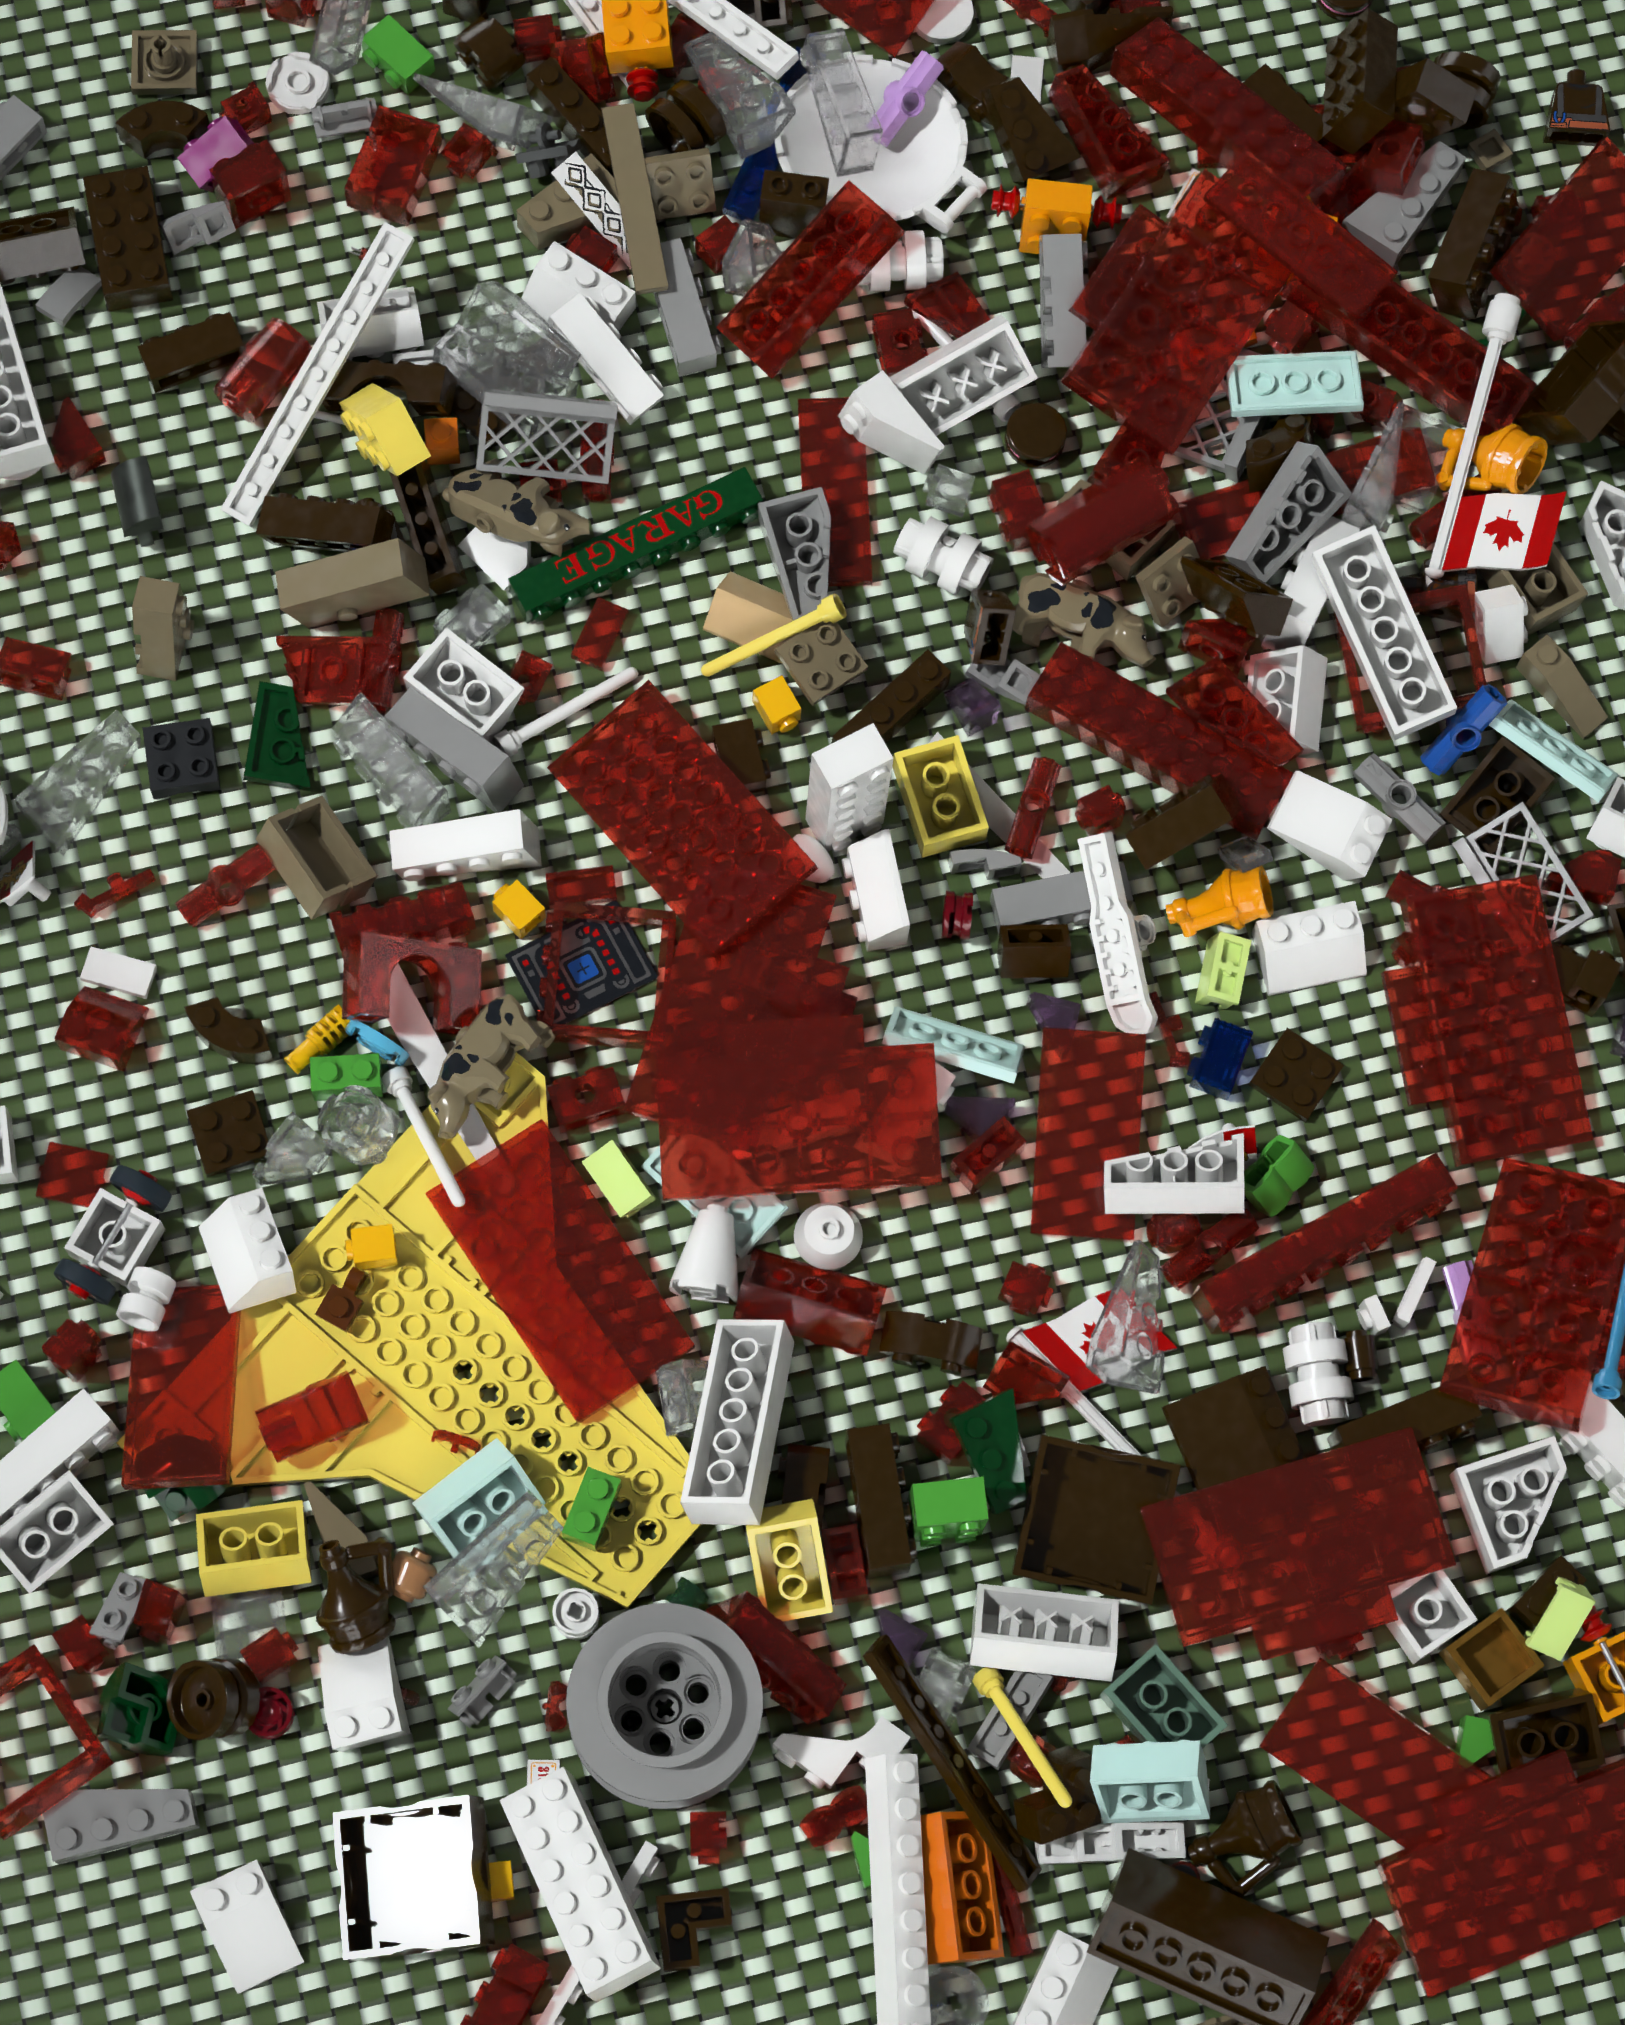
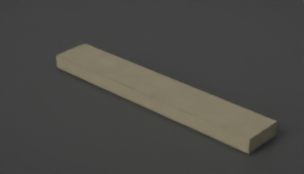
(634, 199)

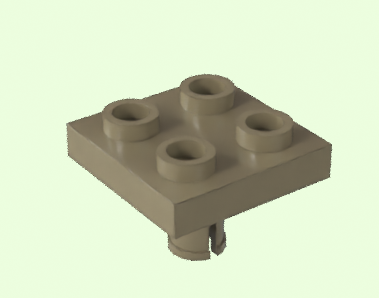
(164, 62)
(681, 183)
(1165, 583)
(821, 660)

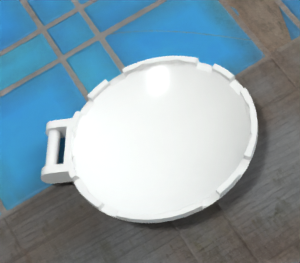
(910, 172)

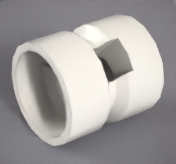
(144, 1303)
(575, 1613)

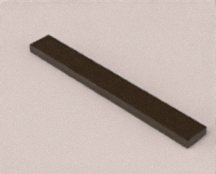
(952, 1763)

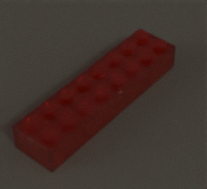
(1221, 110)
(1421, 352)
(1151, 735)
(1323, 1243)

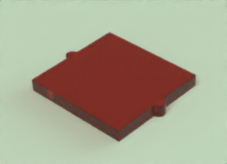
(71, 1174)

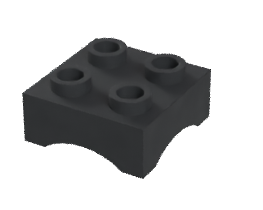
(181, 758)

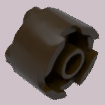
(489, 51)

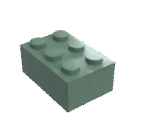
(1161, 1703)

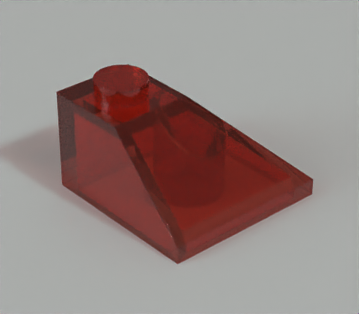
(1219, 638)

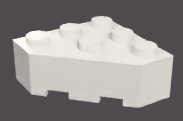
(1605, 533)
(1509, 1499)

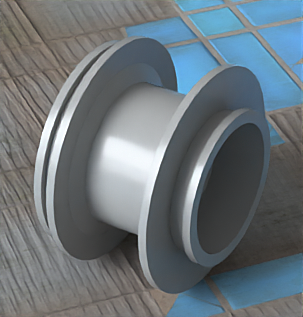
(637, 1647)

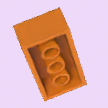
(958, 1891)

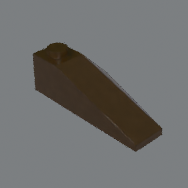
(1091, 38)

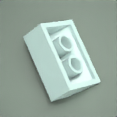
(474, 1496)
(1150, 1781)

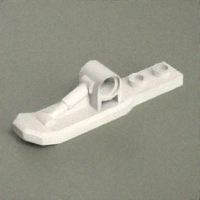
(1117, 937)

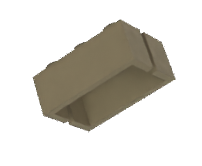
(316, 857)

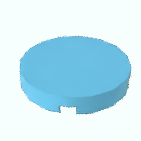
(377, 1042)

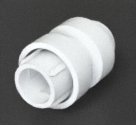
(913, 259)
(932, 550)
(1320, 1389)

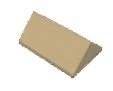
(746, 611)

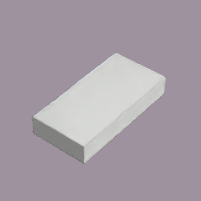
(118, 972)
(1413, 1292)

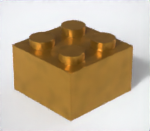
(1491, 1659)

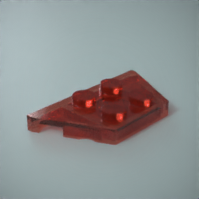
(334, 667)

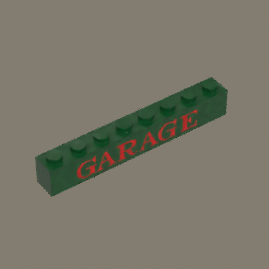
(635, 546)

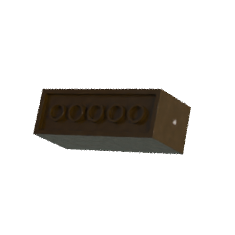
(1207, 1944)

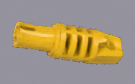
(319, 1039)

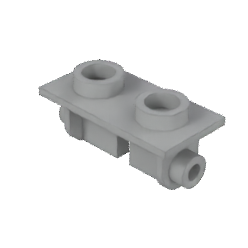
(343, 117)
(118, 1610)
(489, 1679)

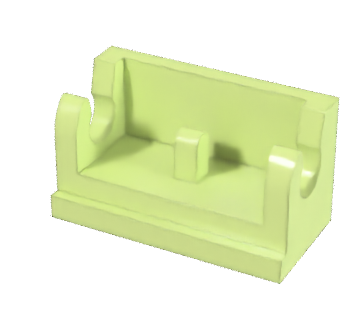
(1223, 970)
(619, 1179)
(1561, 1619)

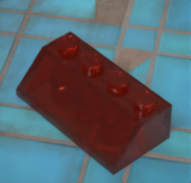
(811, 1300)

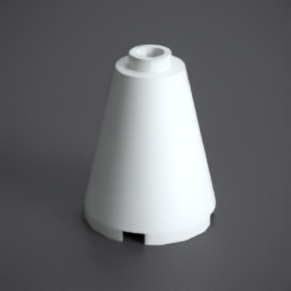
(709, 1258)

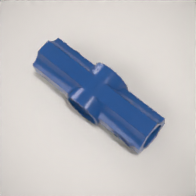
(1472, 720)

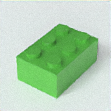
(948, 1510)

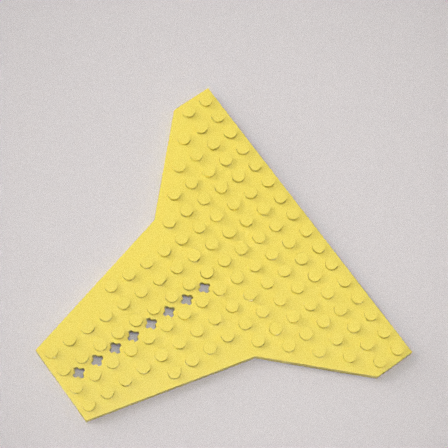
(403, 1361)

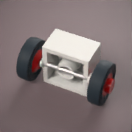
(114, 1236)

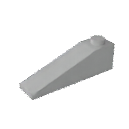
(799, 546)

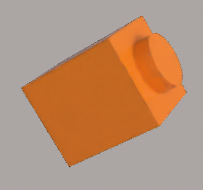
(442, 440)

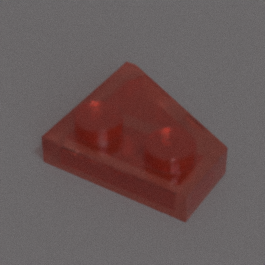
(948, 305)

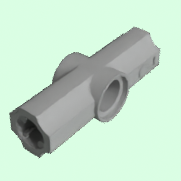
(1383, 783)

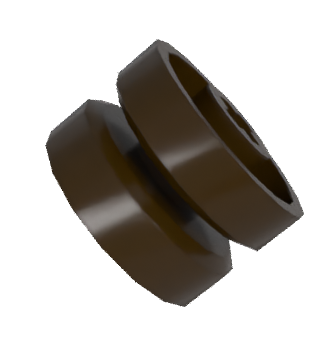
(1479, 75)
(685, 119)
(213, 1698)

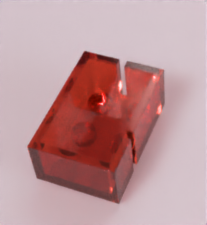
(397, 170)
(511, 1989)

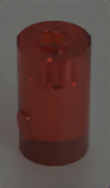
(262, 369)
(311, 1417)

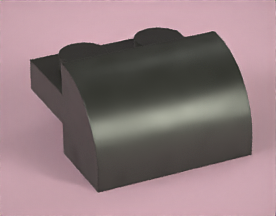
(136, 499)

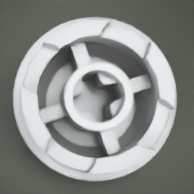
(828, 1235)

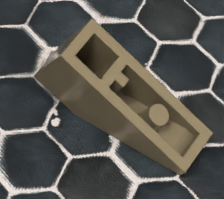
(1562, 686)
(336, 1526)

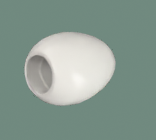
(818, 855)

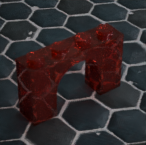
(450, 968)

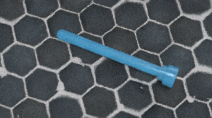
(1607, 1382)

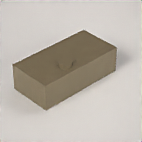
(352, 583)
(1549, 591)

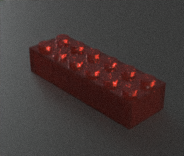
(810, 279)

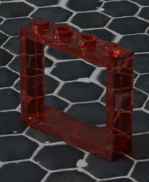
(1420, 602)
(551, 956)
(74, 1773)

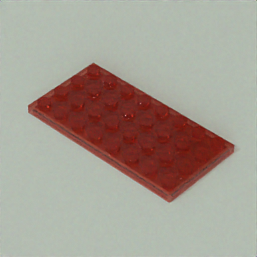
(682, 818)
(561, 1272)

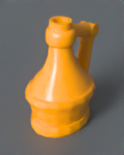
(1503, 459)
(1231, 900)

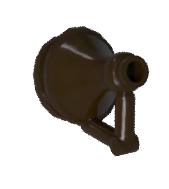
(354, 1608)
(1256, 1826)

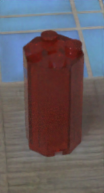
(1102, 520)

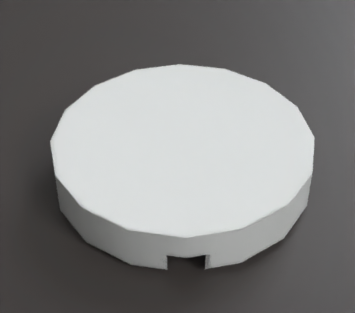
(946, 21)
(297, 83)

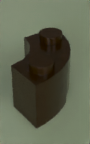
(965, 75)
(161, 126)
(1269, 451)
(229, 1035)
(947, 1345)
(805, 1476)

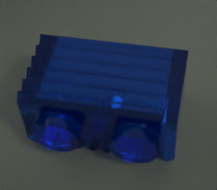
(1220, 1058)

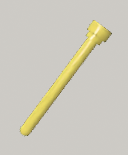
(829, 610)
(990, 1683)

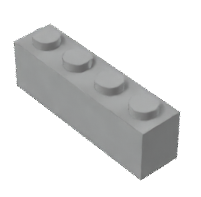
(19, 132)
(683, 313)
(1048, 901)

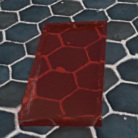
(1570, 244)
(1084, 1117)
(183, 1394)
(1368, 1755)

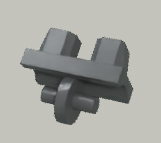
(537, 156)

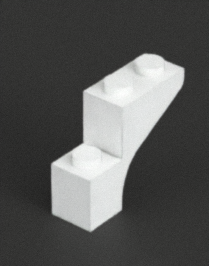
(828, 1758)

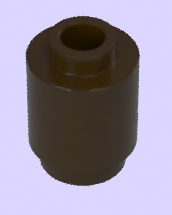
(1361, 1356)

